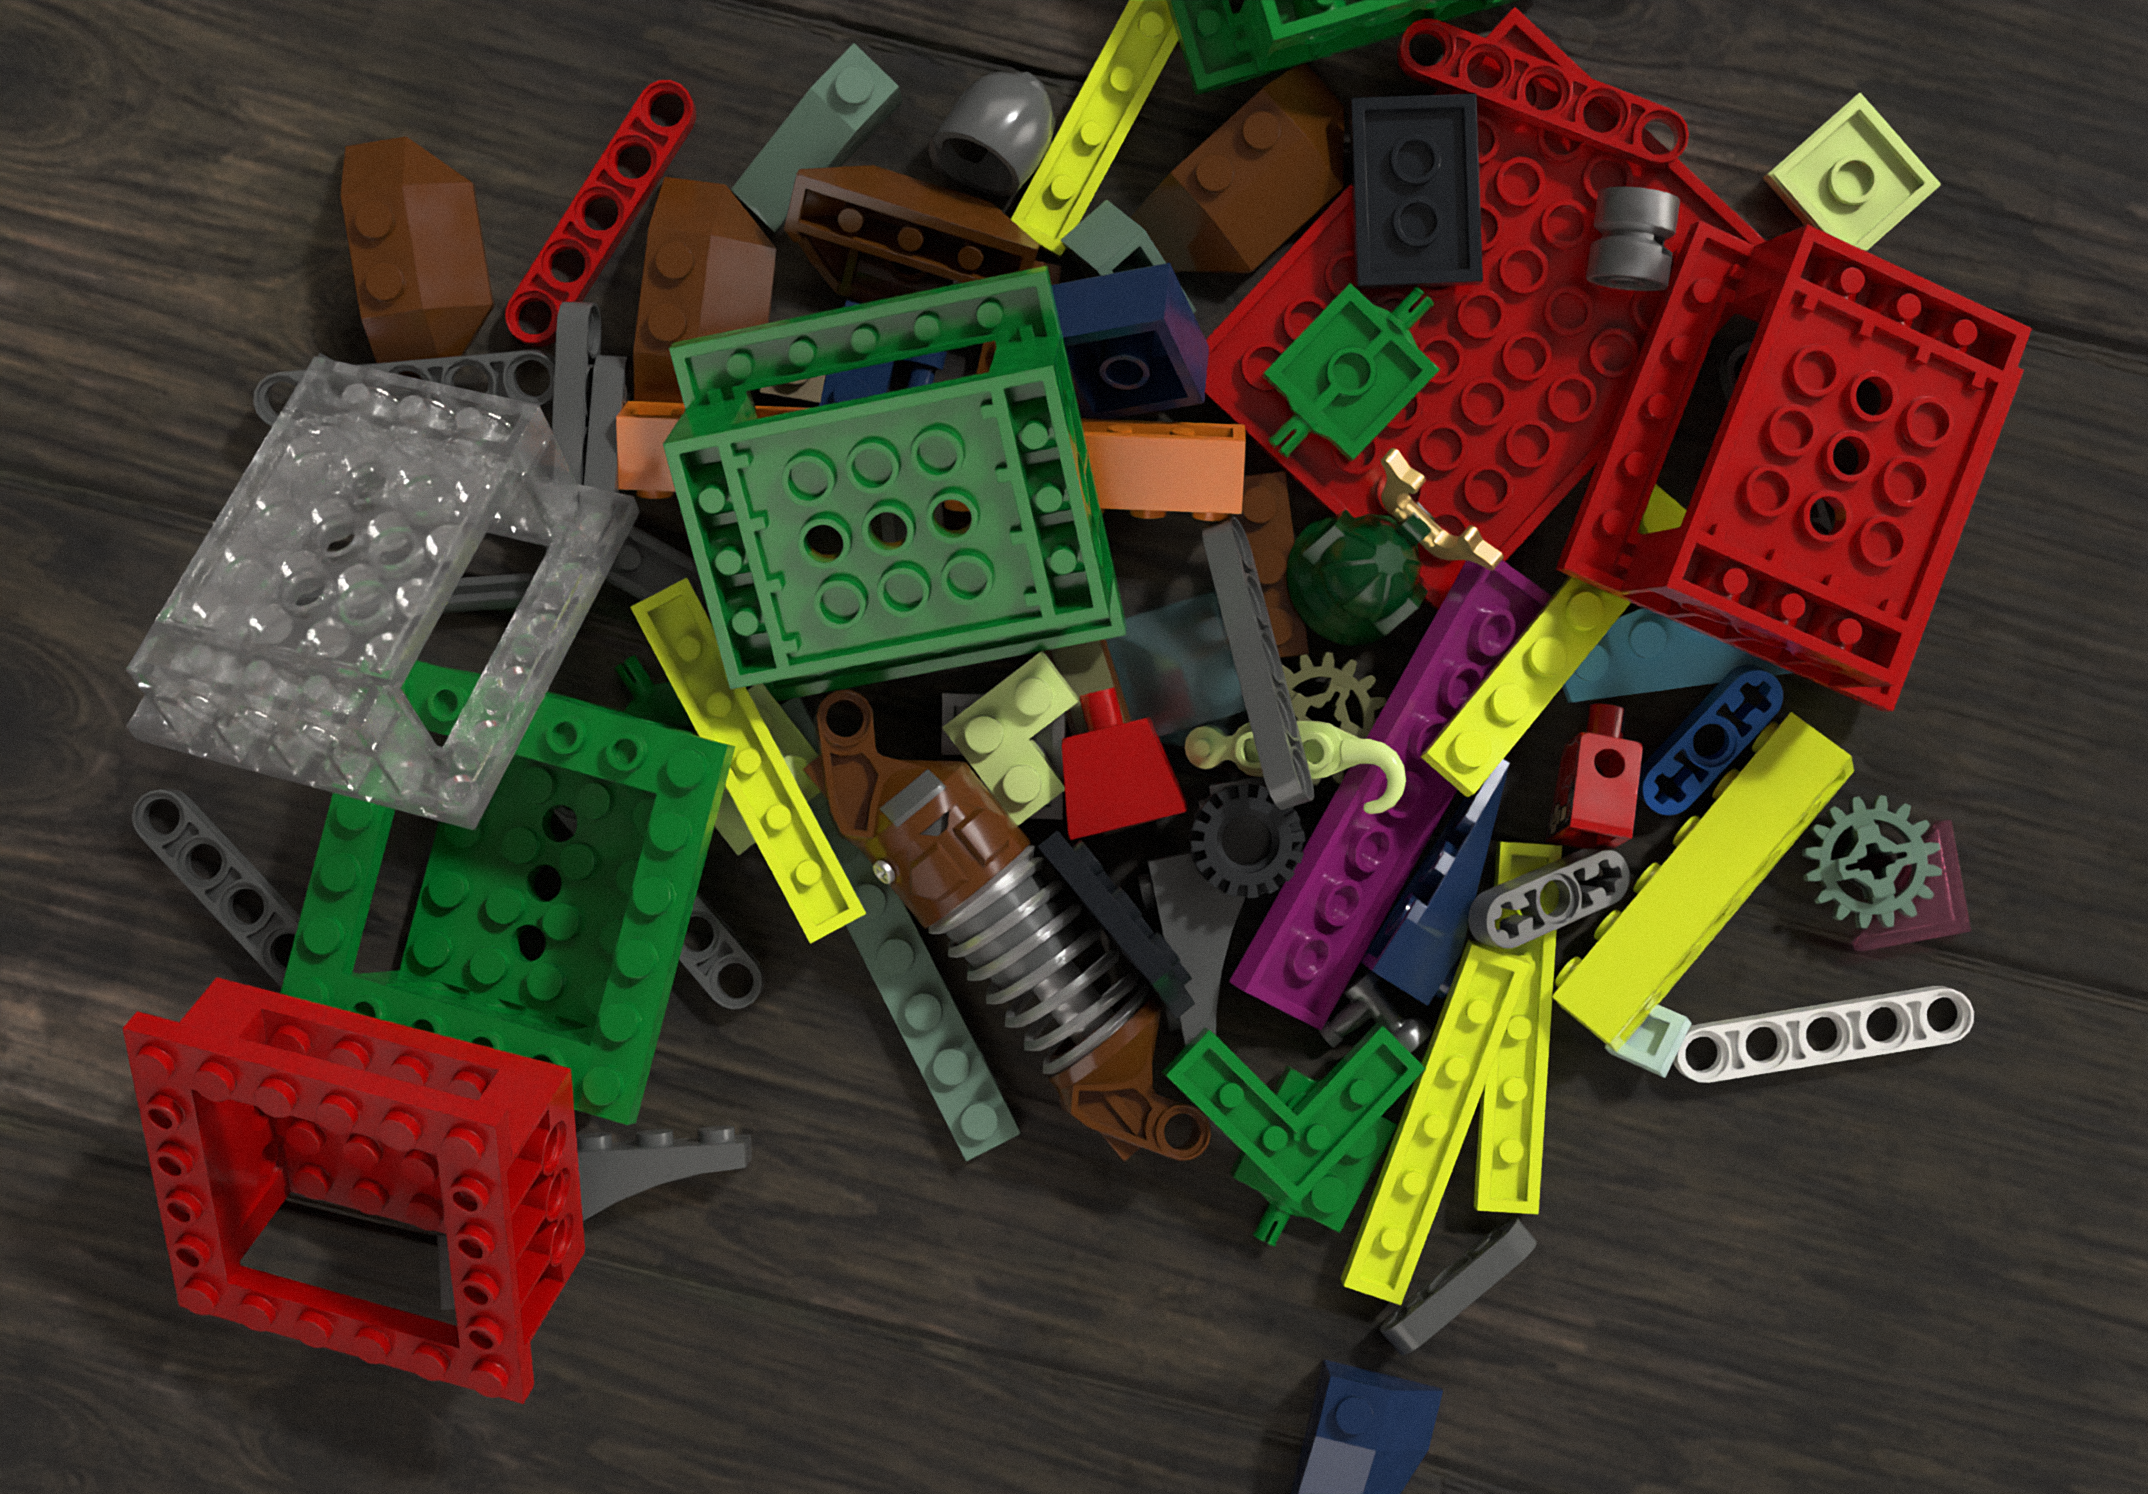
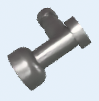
(1368, 1002)

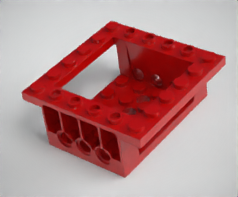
(1746, 554)
(379, 1118)

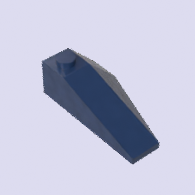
(1430, 918)
(1364, 1432)

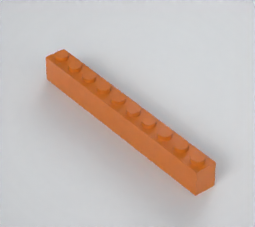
(1133, 462)

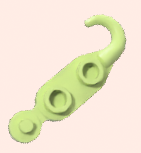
(1326, 751)

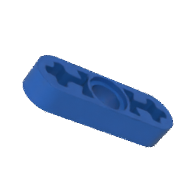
(1735, 740)

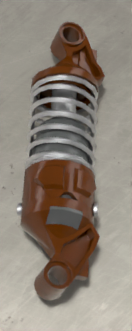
(973, 876)

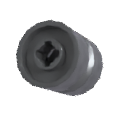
(1633, 237)

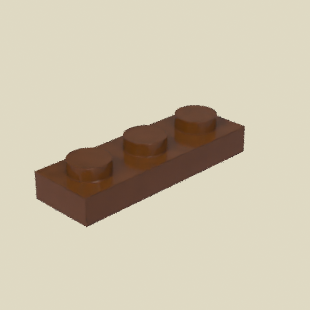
(1271, 538)

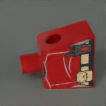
(1592, 807)

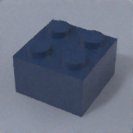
(1132, 343)

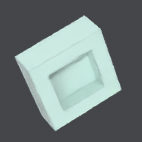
(1655, 1041)

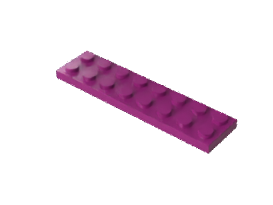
(1363, 859)

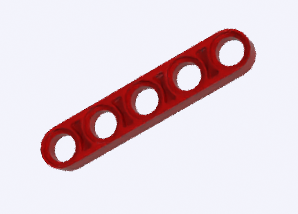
(1573, 89)
(608, 183)

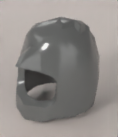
(1008, 118)

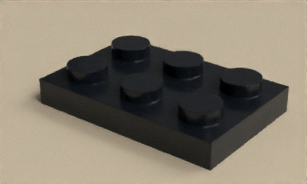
(1415, 191)
(1120, 921)

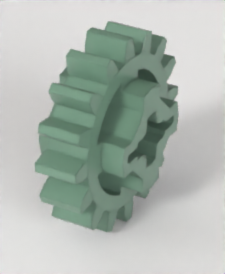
(1877, 891)

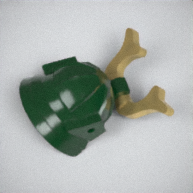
(1362, 573)

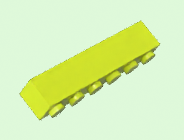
(1703, 880)

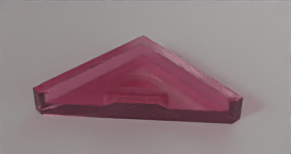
(1935, 918)

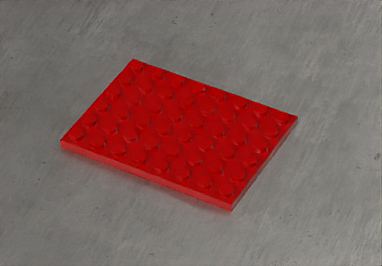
(1523, 358)

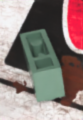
(819, 133)

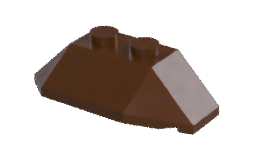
(1251, 180)
(899, 235)
(414, 251)
(701, 277)

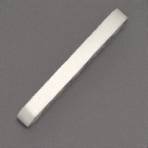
(1852, 1035)

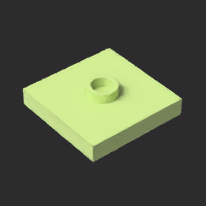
(1852, 177)

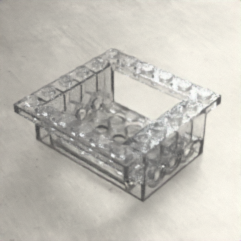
(319, 684)

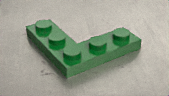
(1302, 1143)

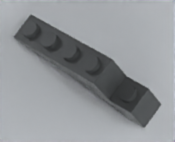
(1198, 916)
(622, 1169)

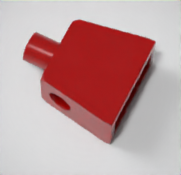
(1116, 771)

